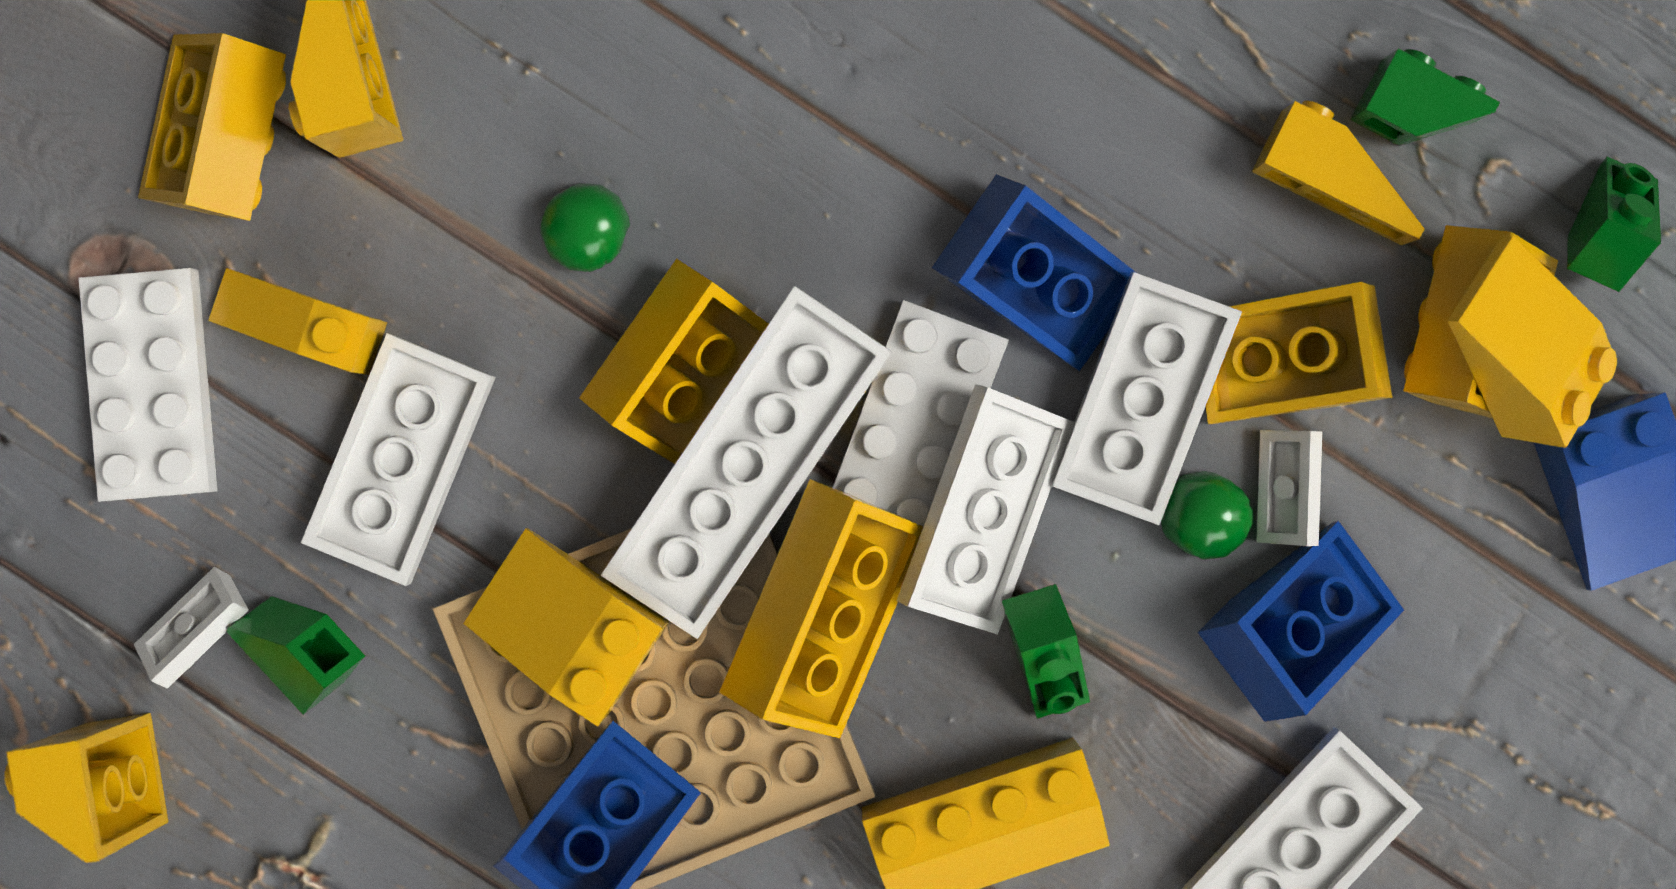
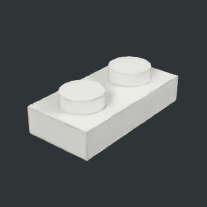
(1289, 487)
(190, 627)

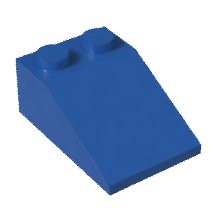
(1036, 270)
(1618, 488)
(1301, 625)
(600, 819)

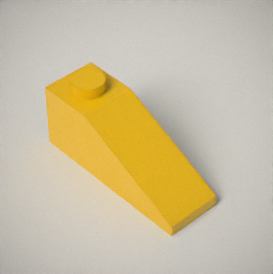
(1331, 168)
(297, 322)

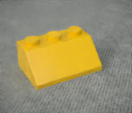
(213, 125)
(674, 361)
(1437, 365)
(91, 785)

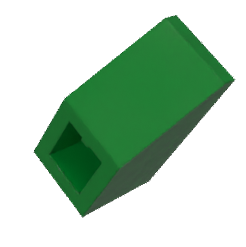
(1416, 100)
(1615, 224)
(297, 650)
(1047, 651)

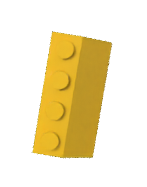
(822, 612)
(988, 822)

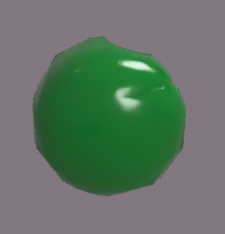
(584, 227)
(1207, 515)

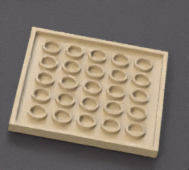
(750, 771)

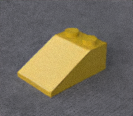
(341, 81)
(1531, 347)
(1302, 355)
(565, 626)

